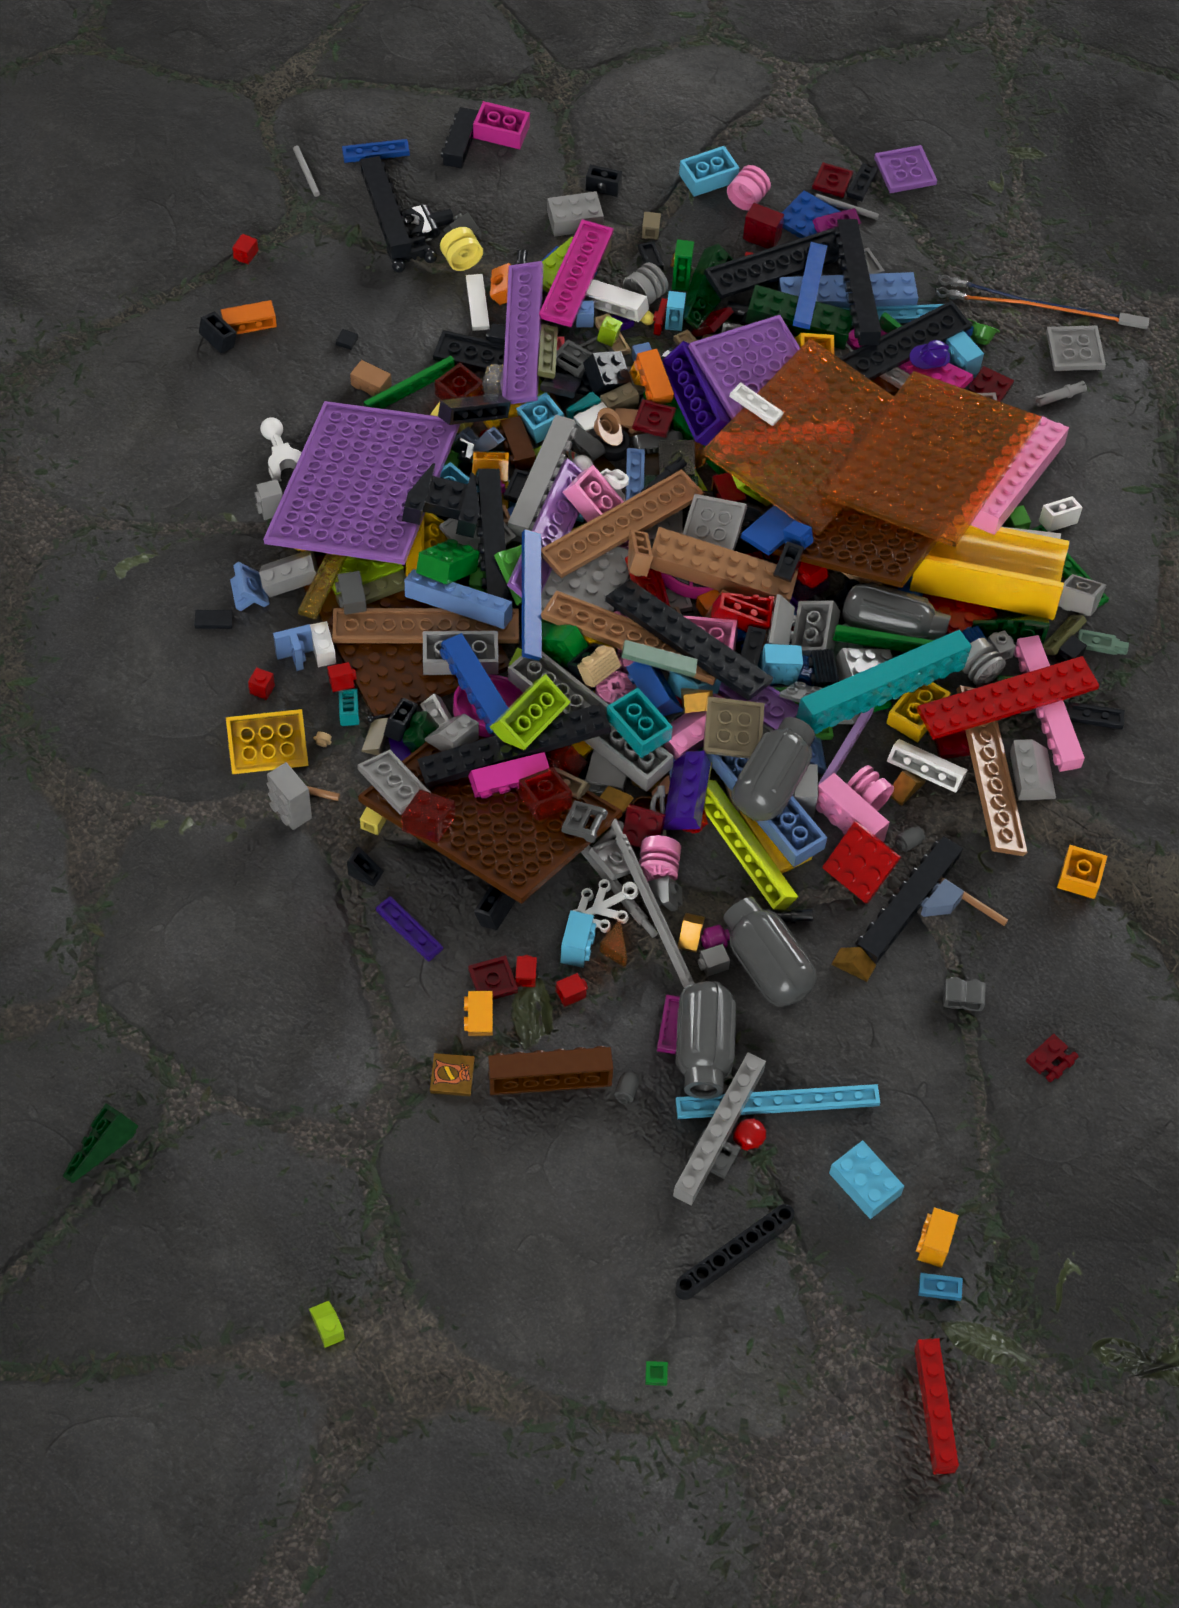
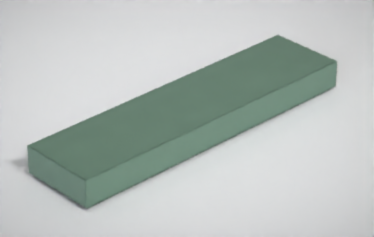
(659, 658)

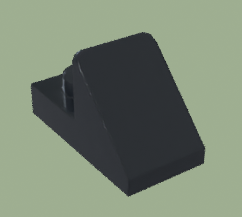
(789, 561)

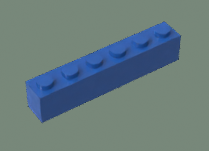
(473, 680)

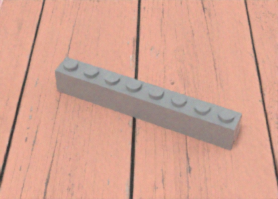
(542, 474)
(719, 1129)

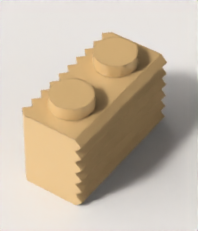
(599, 665)

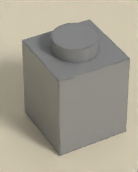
(714, 960)

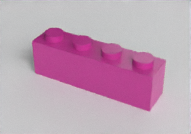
(505, 775)

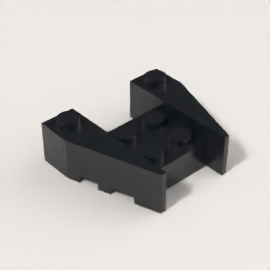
(444, 499)

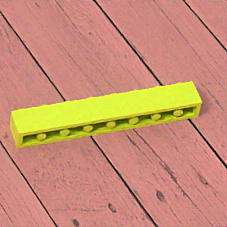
(747, 848)

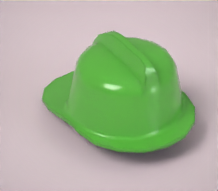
(982, 333)

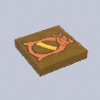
(452, 1074)

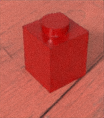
(245, 249)
(341, 676)
(261, 683)
(526, 971)
(571, 989)

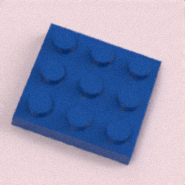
(802, 211)

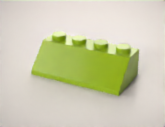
(530, 713)

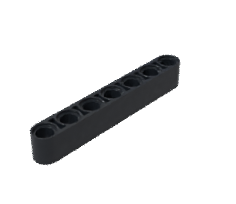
(730, 1260)

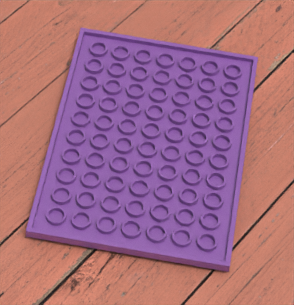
(356, 480)

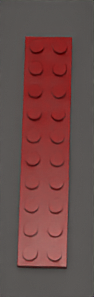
(1007, 697)

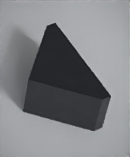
(363, 867)

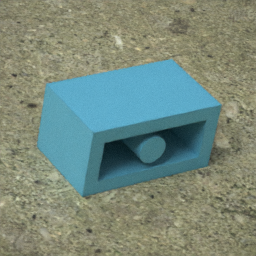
(675, 311)

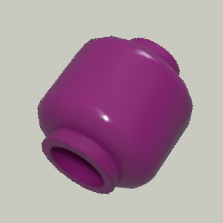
(715, 936)

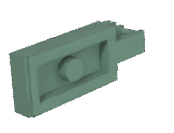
(1103, 642)

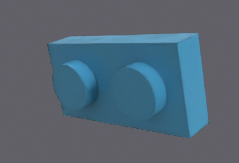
(940, 1286)

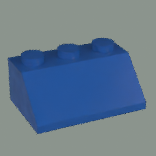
(654, 687)

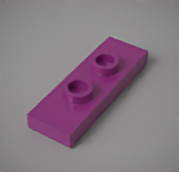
(830, 221)
(668, 1030)

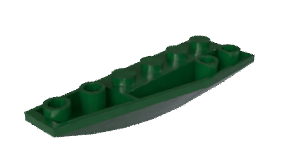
(701, 296)

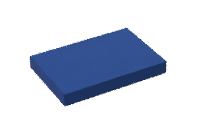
(767, 531)

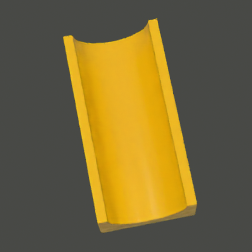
(997, 571)

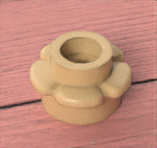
(322, 739)

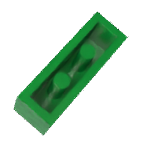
(682, 265)

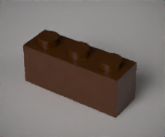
(517, 443)

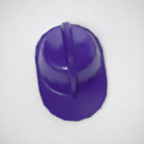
(930, 355)

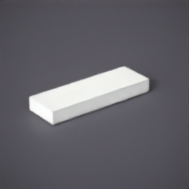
(756, 404)

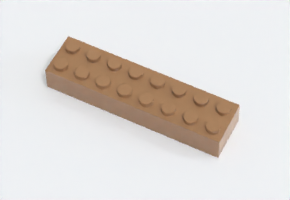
(716, 566)

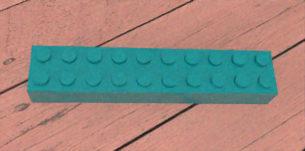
(884, 682)

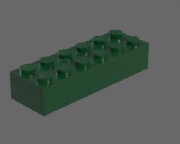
(825, 319)

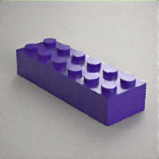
(695, 395)

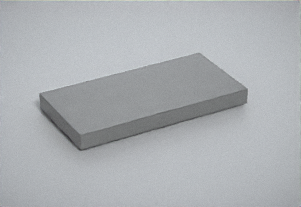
(391, 779)

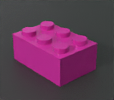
(501, 125)

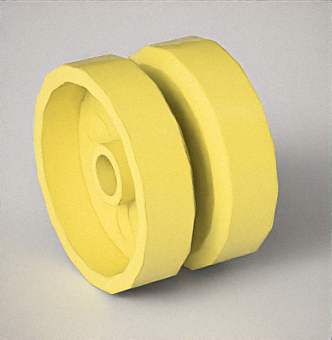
(461, 248)

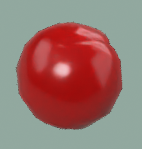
(749, 1134)

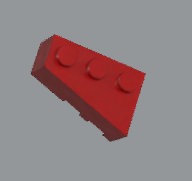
(747, 610)

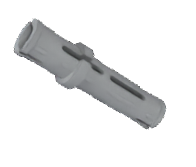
(1068, 391)

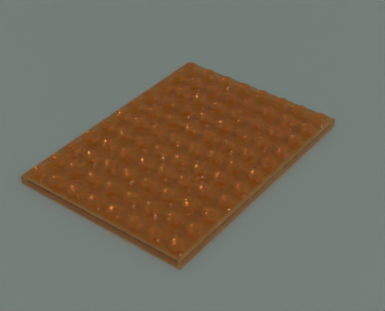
(823, 421)
(933, 458)

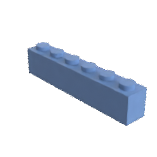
(459, 600)

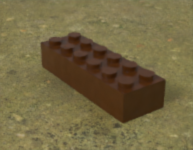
(550, 1070)

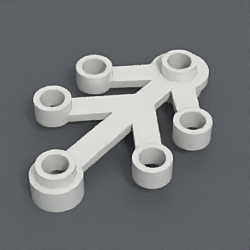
(601, 907)

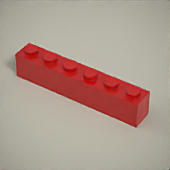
(936, 1406)

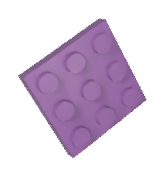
(905, 169)

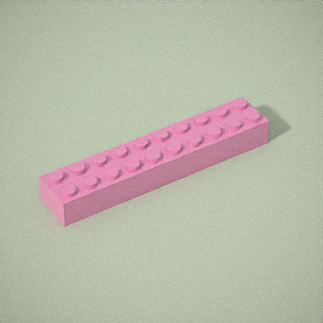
(1022, 475)

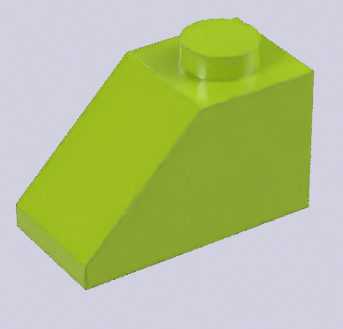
(327, 1324)

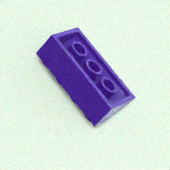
(687, 791)

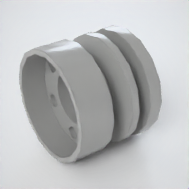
(647, 281)
(983, 663)

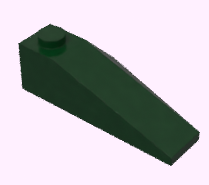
(1015, 626)
(109, 1133)

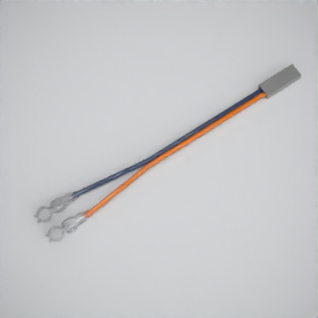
(1122, 318)

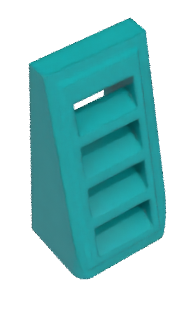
(582, 405)
(348, 707)

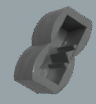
(964, 994)

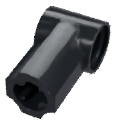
(840, 595)

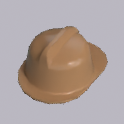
(608, 426)

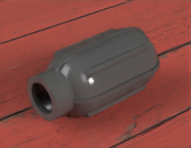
(893, 612)
(774, 770)
(770, 953)
(705, 1038)

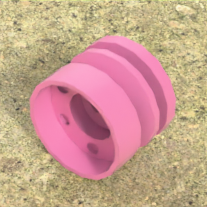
(748, 187)
(614, 687)
(871, 789)
(660, 857)

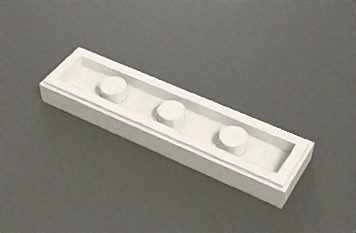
(477, 302)

